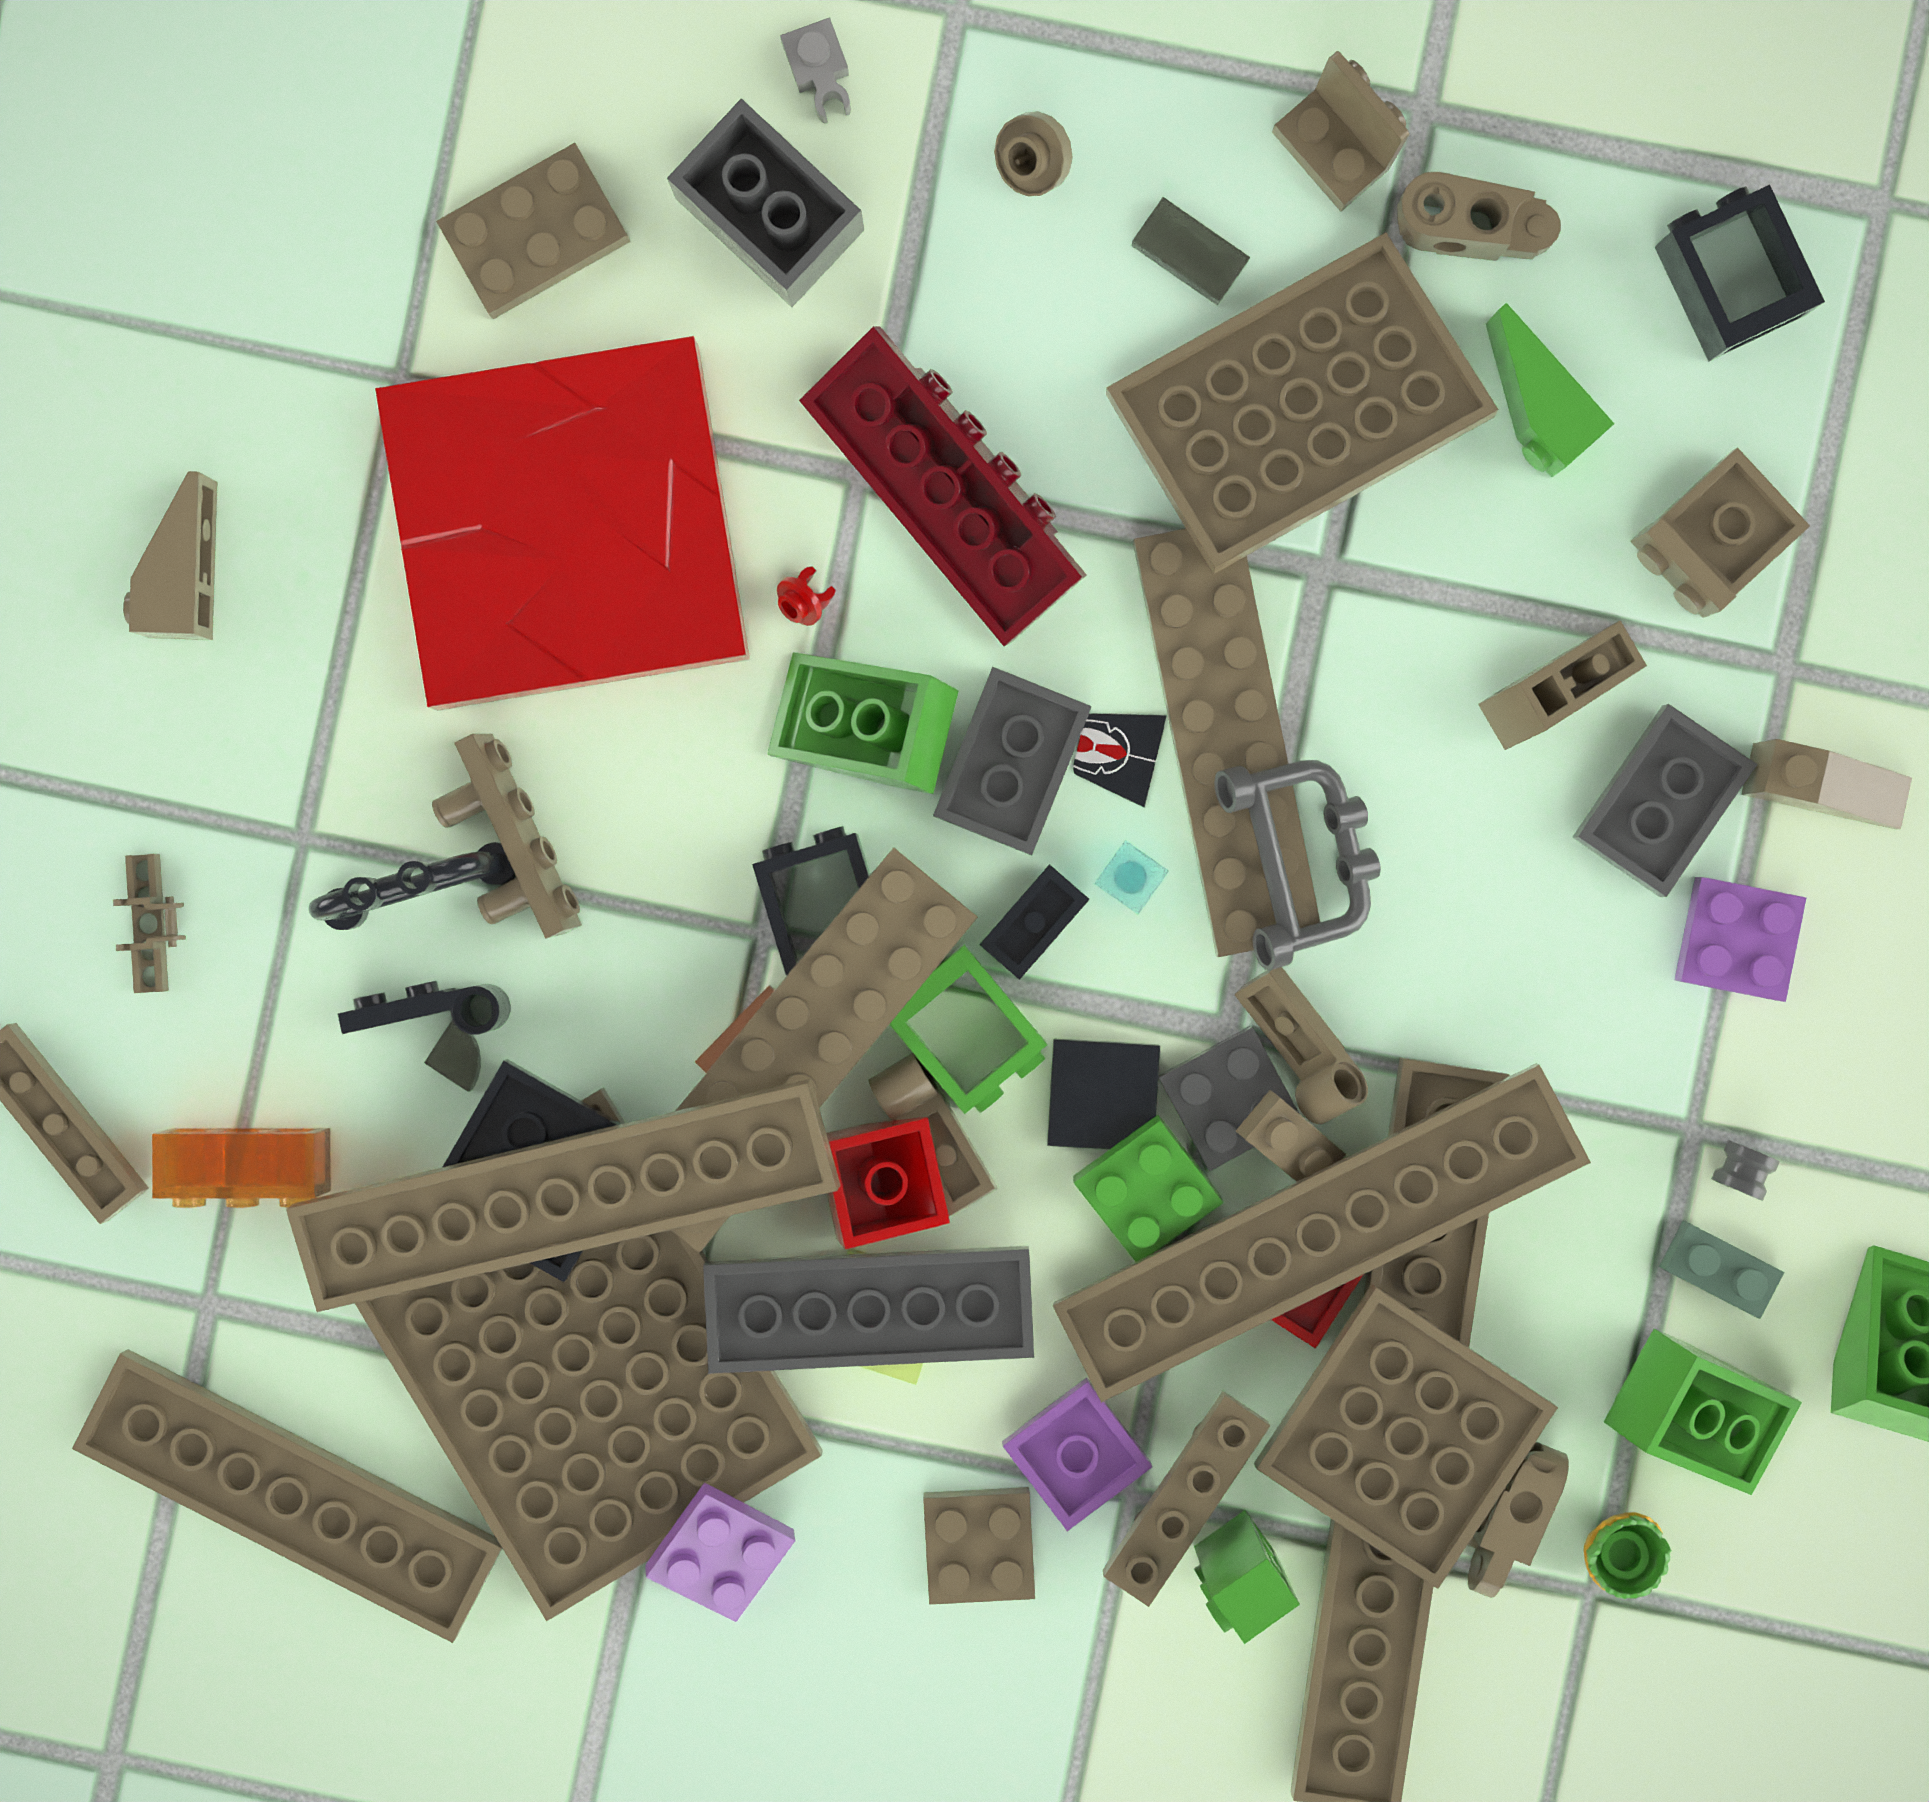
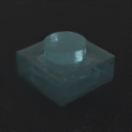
(1131, 877)

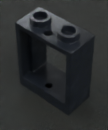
(1694, 287)
(785, 857)

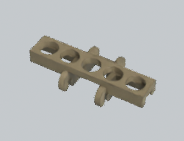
(156, 907)

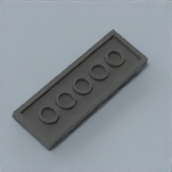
(868, 1309)

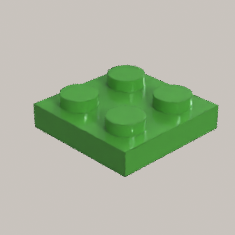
(1147, 1189)

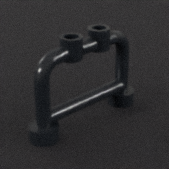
(349, 908)

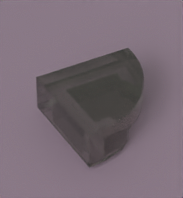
(456, 1057)

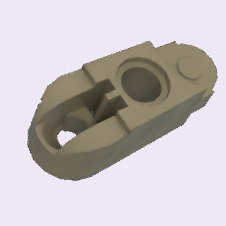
(1520, 222)
(1517, 1519)

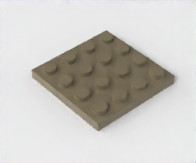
(1405, 1436)

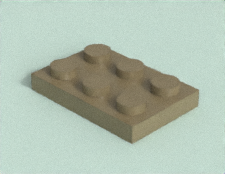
(533, 231)

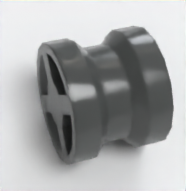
(1745, 1170)

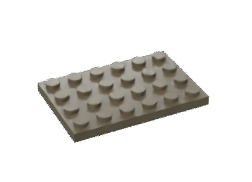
(1300, 402)

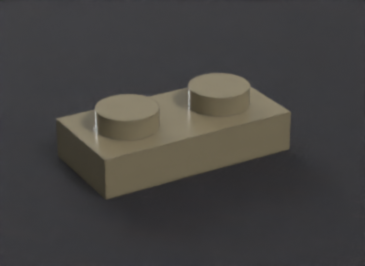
(1669, 555)
(1288, 1138)

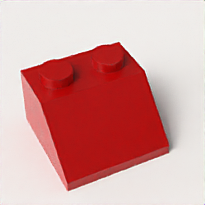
(885, 1181)

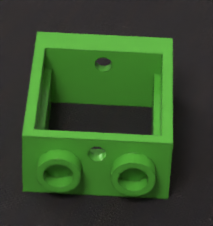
(1021, 1061)

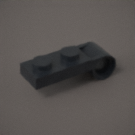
(424, 1001)

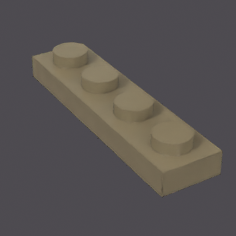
(64, 1129)

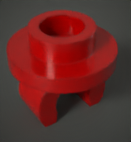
(799, 601)

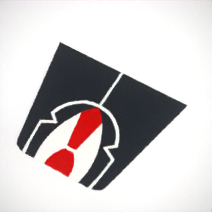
(1120, 753)

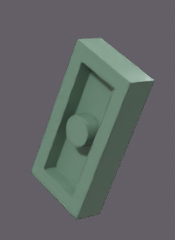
(1721, 1269)

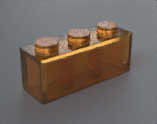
(240, 1165)

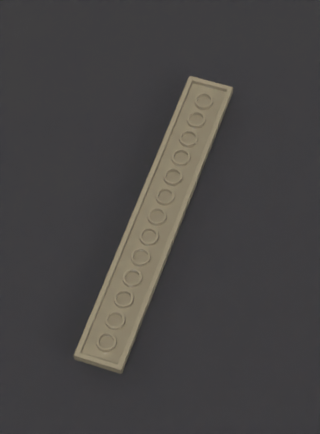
(1370, 1606)

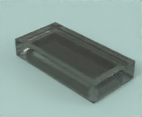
(1190, 251)

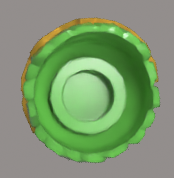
(1627, 1555)

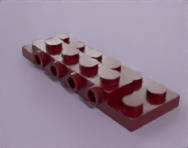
(945, 484)

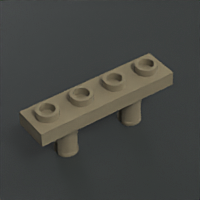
(511, 815)
(1185, 1498)

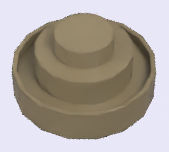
(1033, 153)

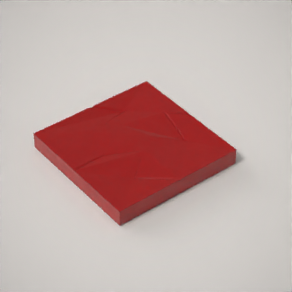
(562, 523)

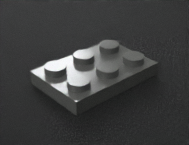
(1012, 761)
(1664, 800)

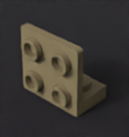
(1343, 132)

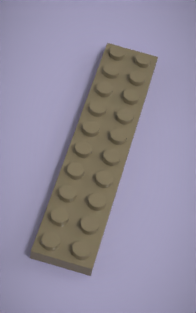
(565, 1196)
(1321, 1232)

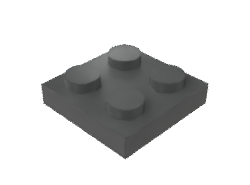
(1219, 1092)

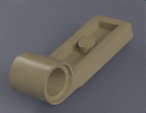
(1327, 1074)
(911, 1092)

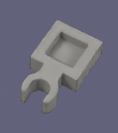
(817, 63)

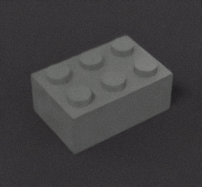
(766, 202)

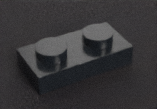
(1034, 921)

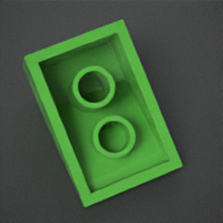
(864, 721)
(1885, 1346)
(1701, 1413)

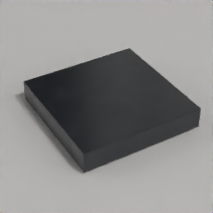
(1100, 1091)

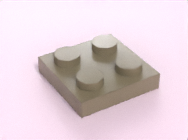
(1735, 520)
(979, 1545)

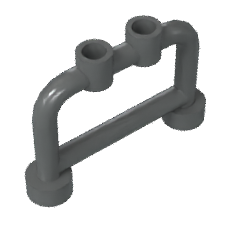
(1355, 867)

